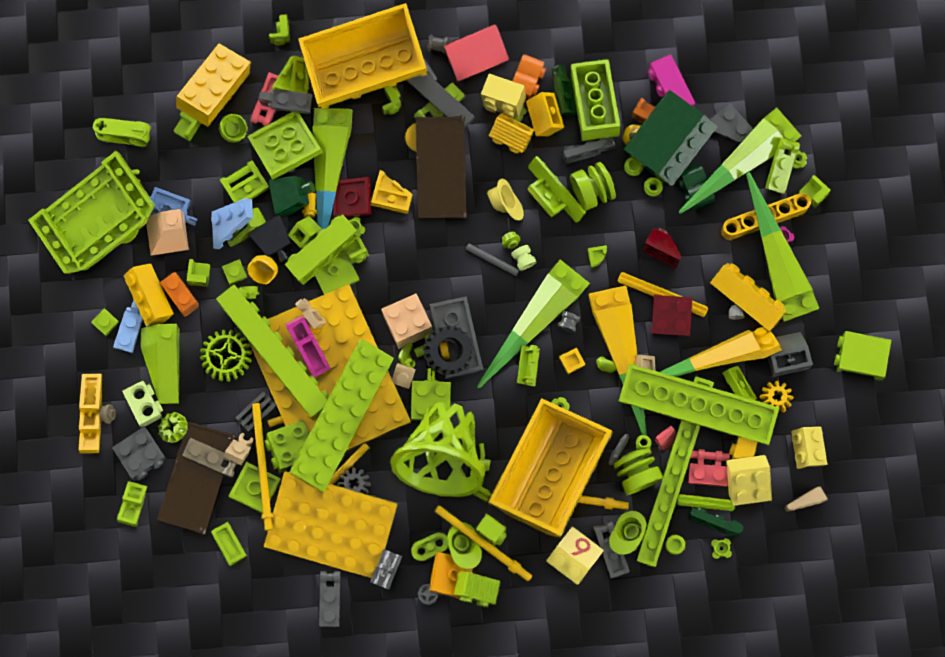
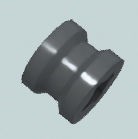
(568, 322)
(429, 596)

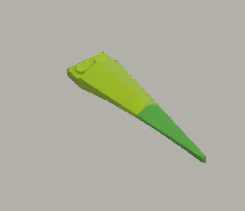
(753, 151)
(786, 275)
(552, 298)

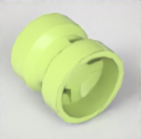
(523, 257)

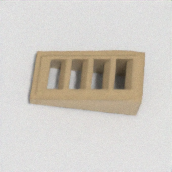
(811, 498)

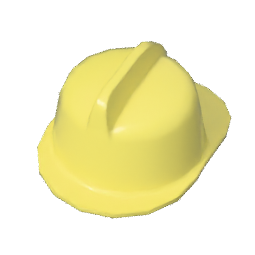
(505, 200)

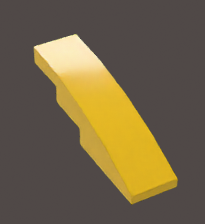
(89, 413)

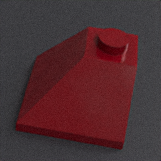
(662, 247)

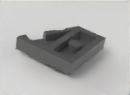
(731, 124)

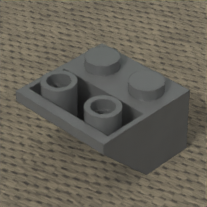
(792, 358)

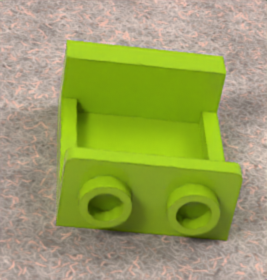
(863, 354)

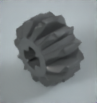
(352, 478)

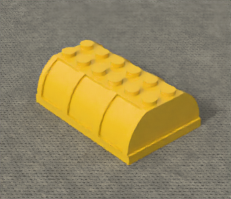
(362, 56)
(550, 468)

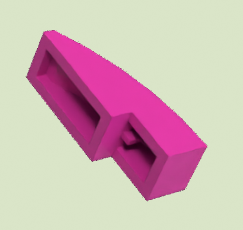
(307, 346)

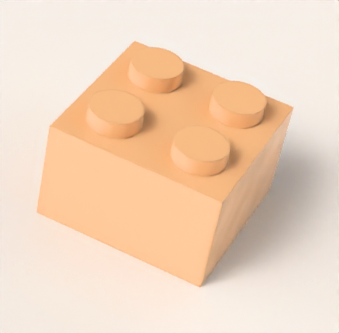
(407, 320)

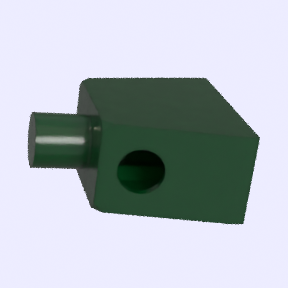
(290, 194)

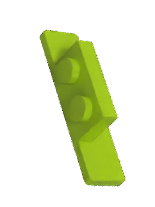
(552, 193)

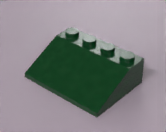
(670, 138)

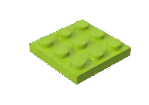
(284, 144)

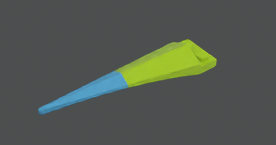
(332, 134)

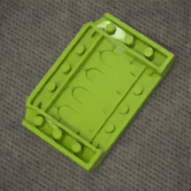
(94, 216)

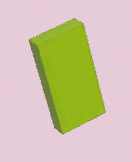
(228, 543)

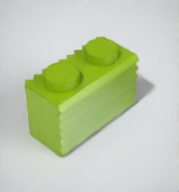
(491, 531)
(476, 588)

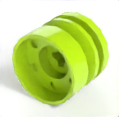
(595, 185)
(638, 471)

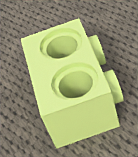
(139, 405)

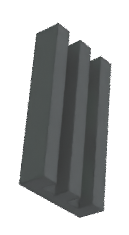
(244, 422)

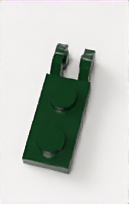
(715, 522)

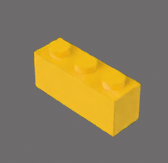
(148, 294)

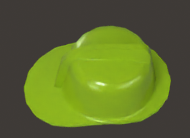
(628, 533)
(463, 549)

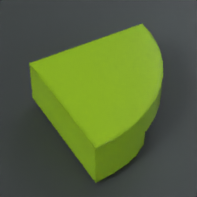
(597, 255)

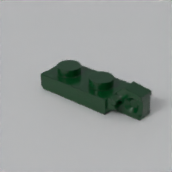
(564, 91)

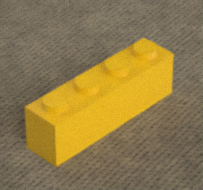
(748, 296)

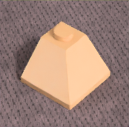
(167, 232)

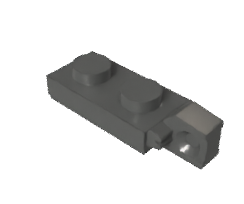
(287, 100)
(587, 150)

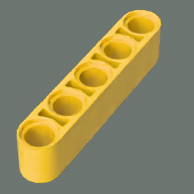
(789, 203)

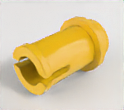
(310, 209)

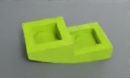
(132, 504)

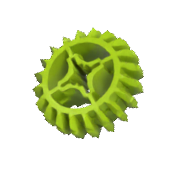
(228, 339)

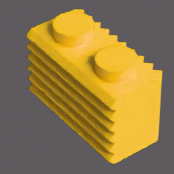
(511, 133)

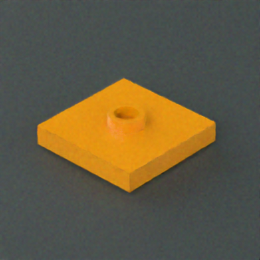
(445, 575)

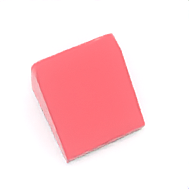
(666, 438)

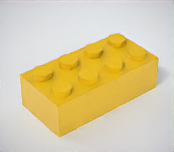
(213, 85)

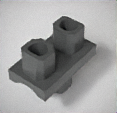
(386, 569)

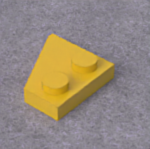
(390, 195)

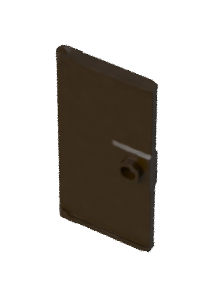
(441, 167)
(194, 486)

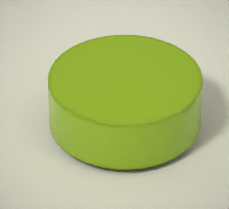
(675, 545)

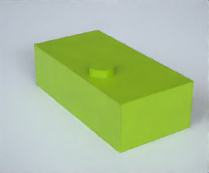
(595, 100)

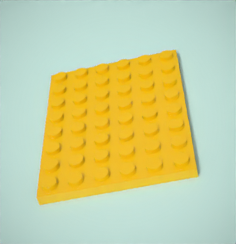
(337, 342)

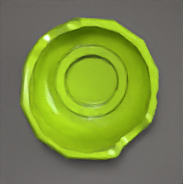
(233, 128)

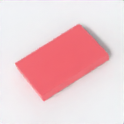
(476, 52)

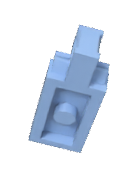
(129, 329)

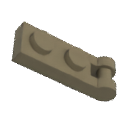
(208, 457)

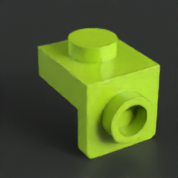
(393, 96)
(357, 251)

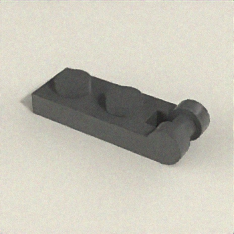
(614, 562)
(329, 599)

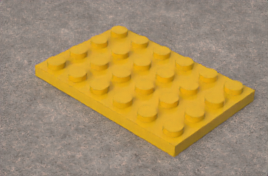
(331, 526)

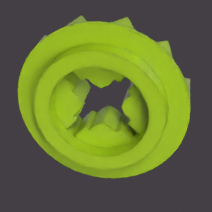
(179, 430)

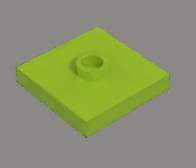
(337, 273)
(248, 489)

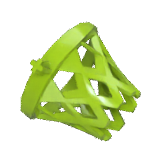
(447, 449)

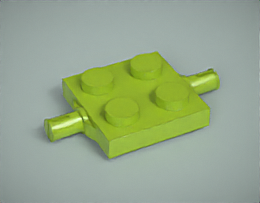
(427, 394)

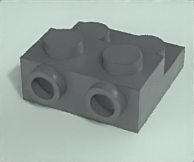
(139, 454)

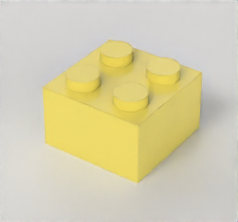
(503, 96)
(749, 480)

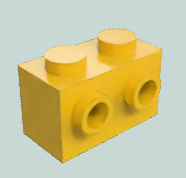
(545, 114)

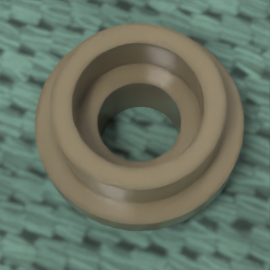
(107, 413)

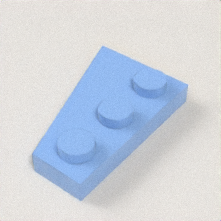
(229, 219)

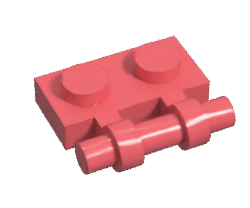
(708, 474)

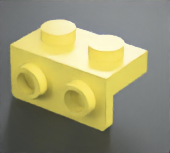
(809, 447)

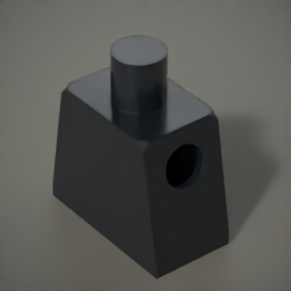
(272, 239)

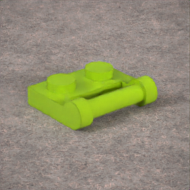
(249, 187)

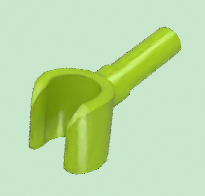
(482, 457)

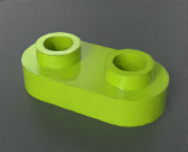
(430, 546)

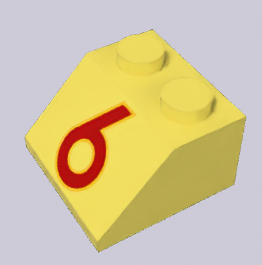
(575, 555)

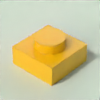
(572, 361)

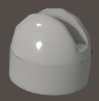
(736, 312)

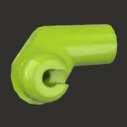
(404, 356)
(606, 365)

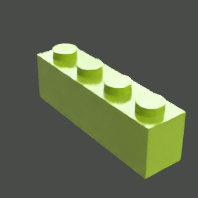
(322, 249)

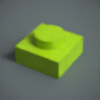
(234, 272)
(105, 322)

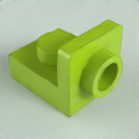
(282, 34)

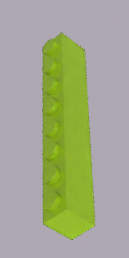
(273, 352)

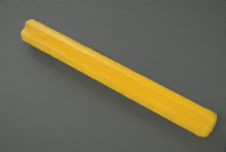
(652, 290)

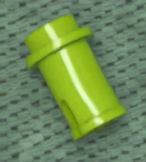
(643, 439)

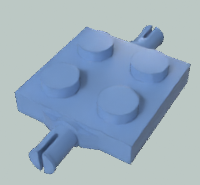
(168, 201)

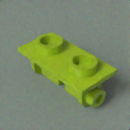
(528, 365)

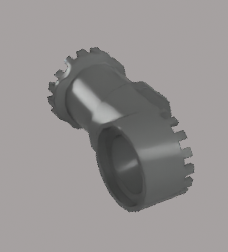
(438, 43)

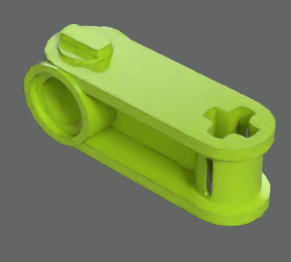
(122, 131)

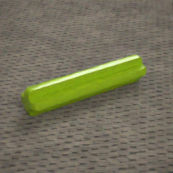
(705, 502)

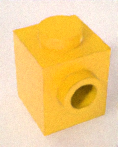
(742, 448)

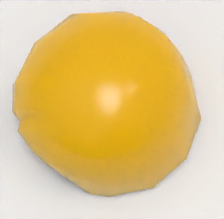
(262, 269)

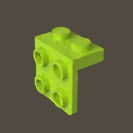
(286, 444)

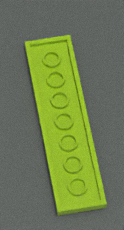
(698, 404)
(341, 415)

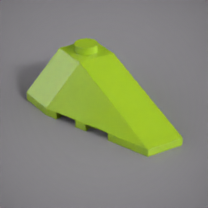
(161, 356)

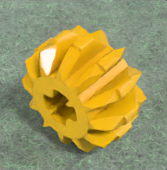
(784, 398)

